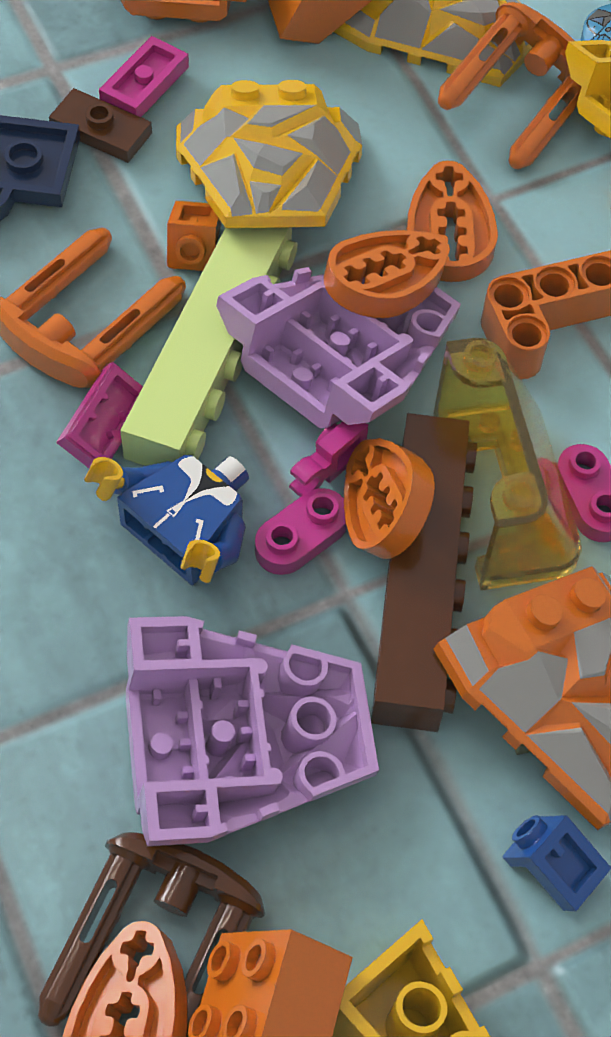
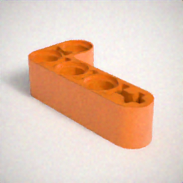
(531, 302)

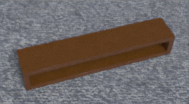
(423, 584)

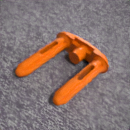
(549, 42)
(49, 345)

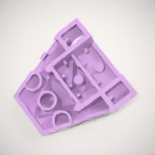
(326, 357)
(236, 728)

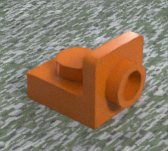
(191, 235)

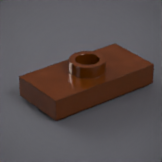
(103, 124)

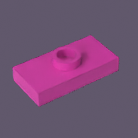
(99, 418)

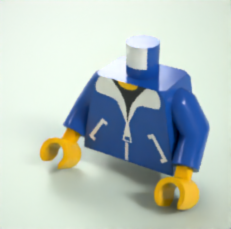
(179, 510)

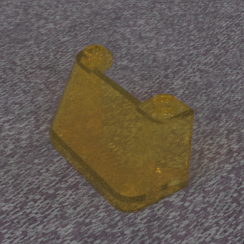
(531, 512)

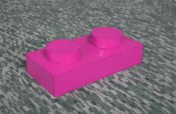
(145, 76)

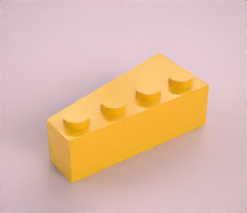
(406, 995)

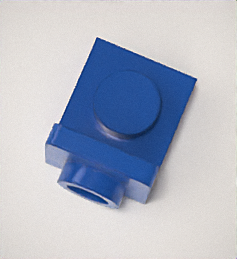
(558, 858)

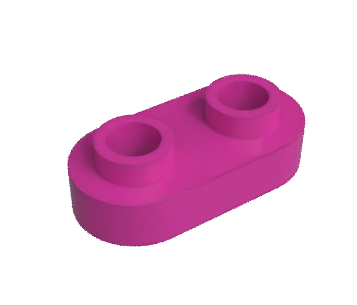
(587, 489)
(305, 529)

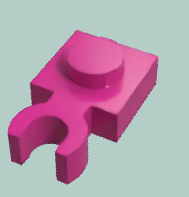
(330, 459)

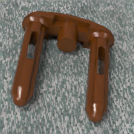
(185, 874)

